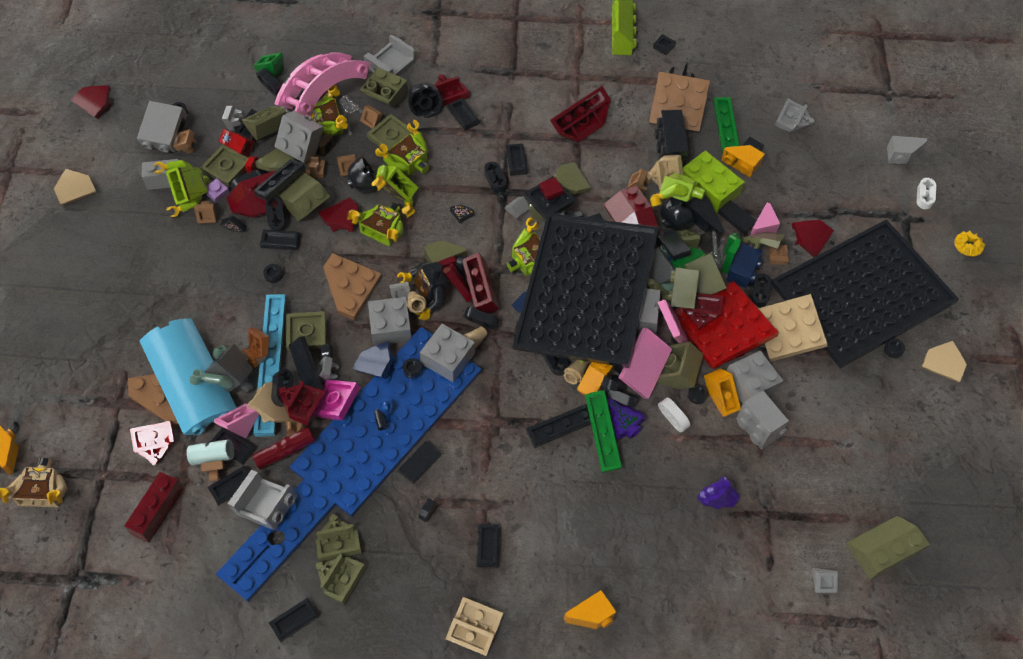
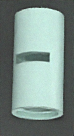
(210, 452)

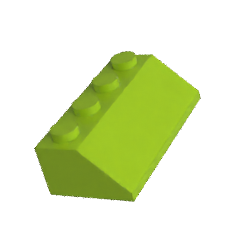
(623, 27)

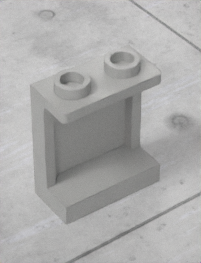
(394, 57)
(161, 126)
(262, 500)

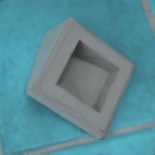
(825, 580)

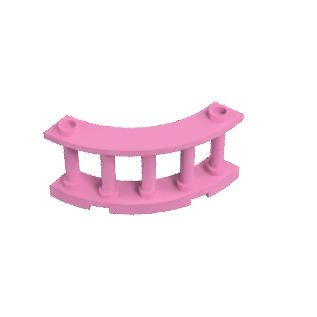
(326, 71)

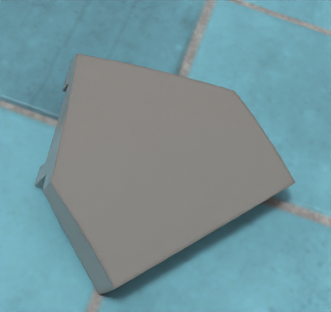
(793, 116)

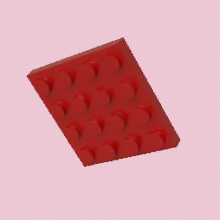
(733, 333)

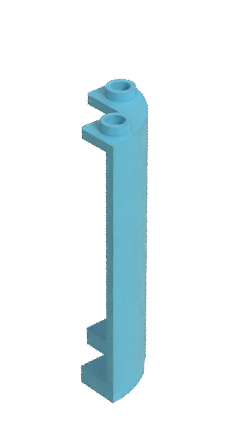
(173, 357)

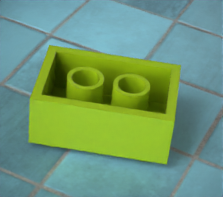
(715, 178)

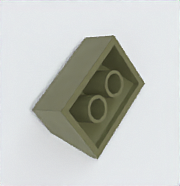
(887, 546)

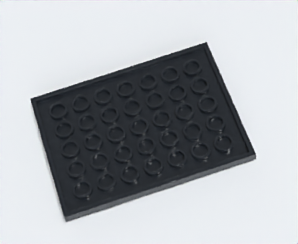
(586, 290)
(867, 291)

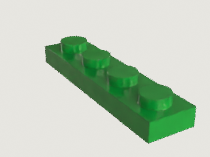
(725, 122)
(603, 431)

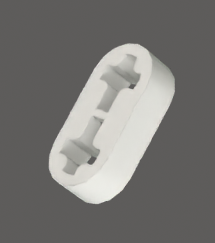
(930, 194)
(674, 414)

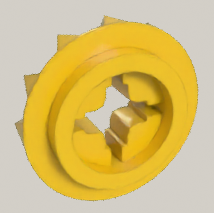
(969, 249)

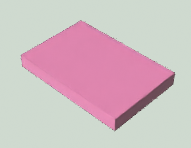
(673, 322)
(646, 363)

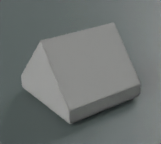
(518, 207)

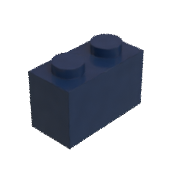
(744, 265)

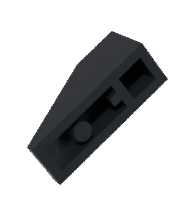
(704, 215)

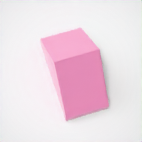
(767, 221)
(238, 420)

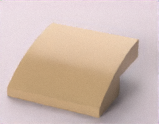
(474, 626)

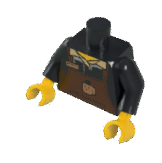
(430, 284)

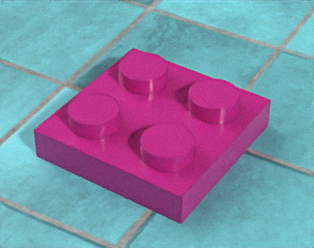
(337, 399)

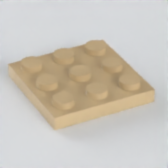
(796, 326)

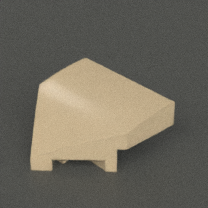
(665, 166)
(73, 187)
(945, 361)
(265, 407)

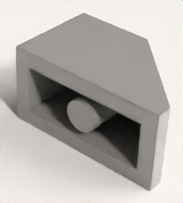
(904, 149)

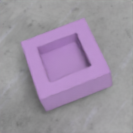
(216, 190)

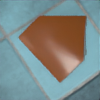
(257, 347)

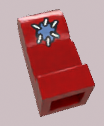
(236, 142)

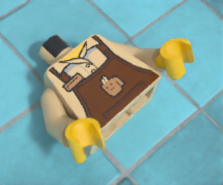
(36, 487)

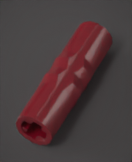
(283, 448)

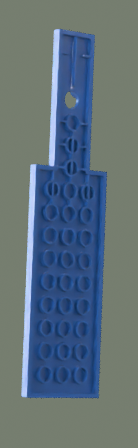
(351, 461)

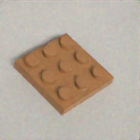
(683, 94)

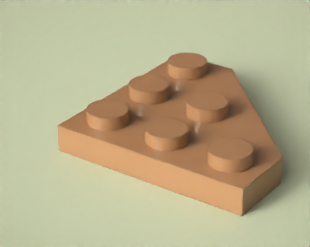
(350, 284)
(149, 394)

